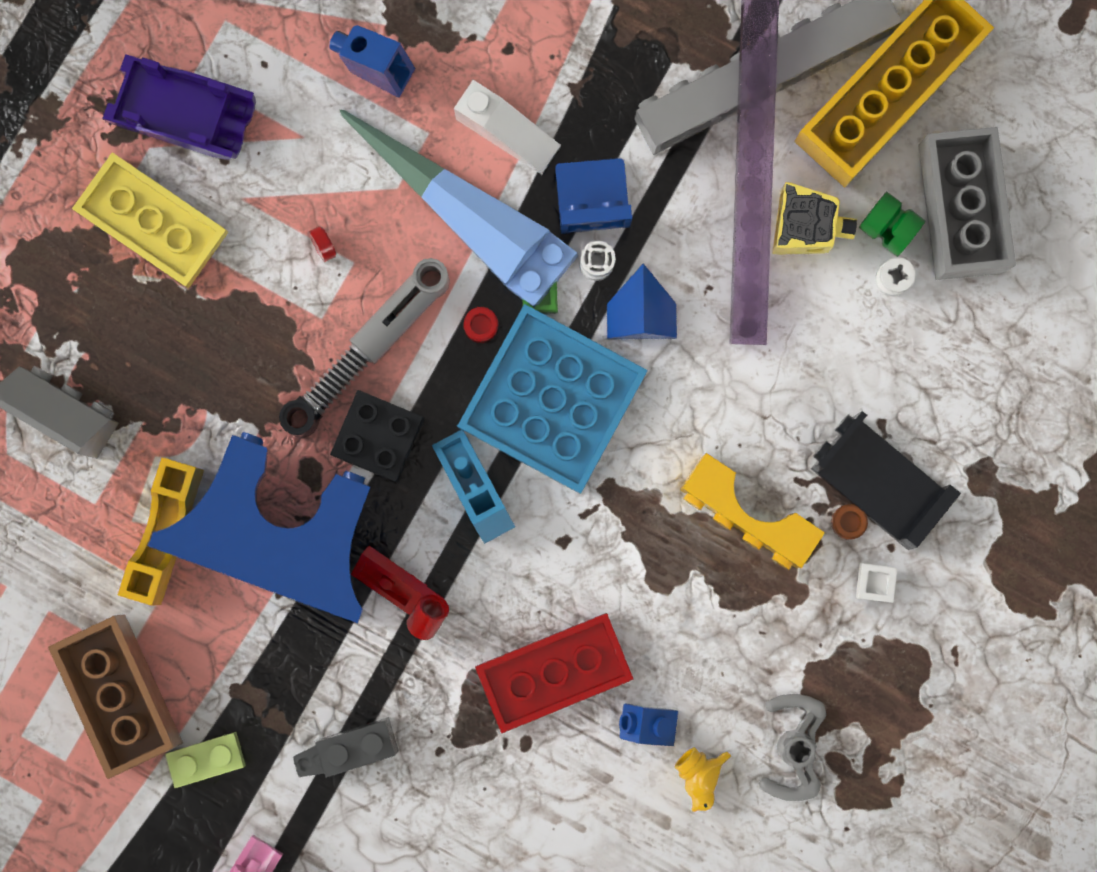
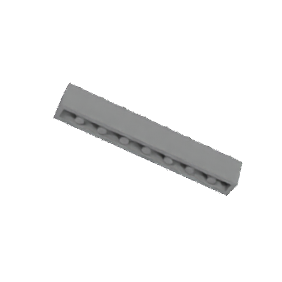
(800, 54)

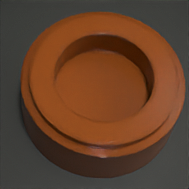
(849, 522)

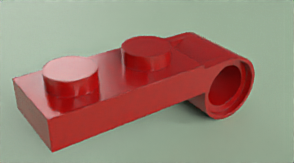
(405, 591)

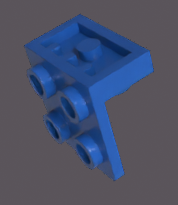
(593, 195)

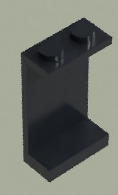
(882, 482)

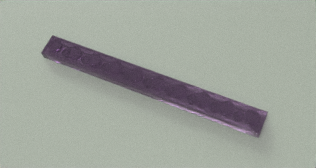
(754, 171)

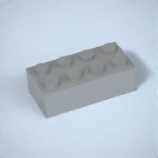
(966, 203)

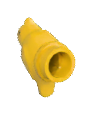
(700, 776)

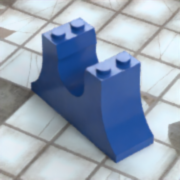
(236, 540)

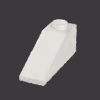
(505, 127)

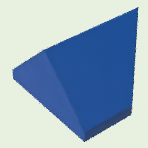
(642, 309)

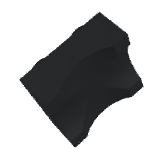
(377, 436)

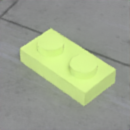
(205, 760)

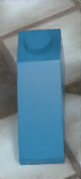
(473, 486)

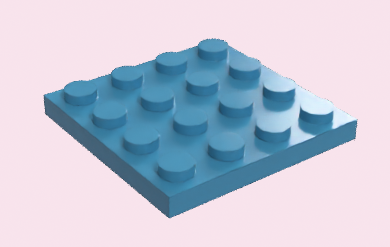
(552, 399)

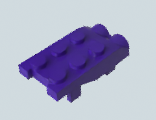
(181, 108)

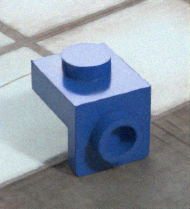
(648, 725)

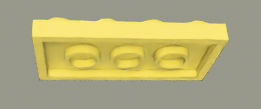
(150, 220)

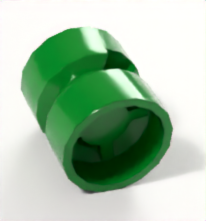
(892, 224)

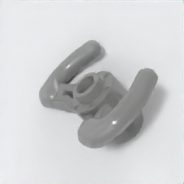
(797, 748)

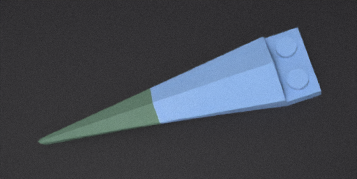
(507, 242)

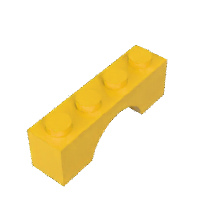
(713, 487)
(172, 499)

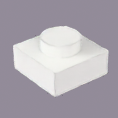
(876, 583)

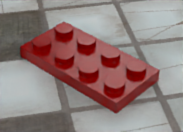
(554, 673)

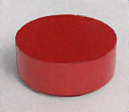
(322, 244)
(481, 325)

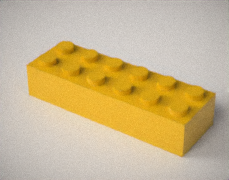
(892, 86)

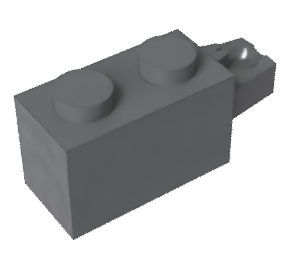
(348, 750)

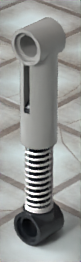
(368, 345)

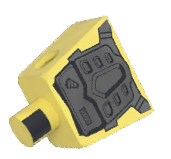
(809, 222)

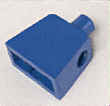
(374, 58)

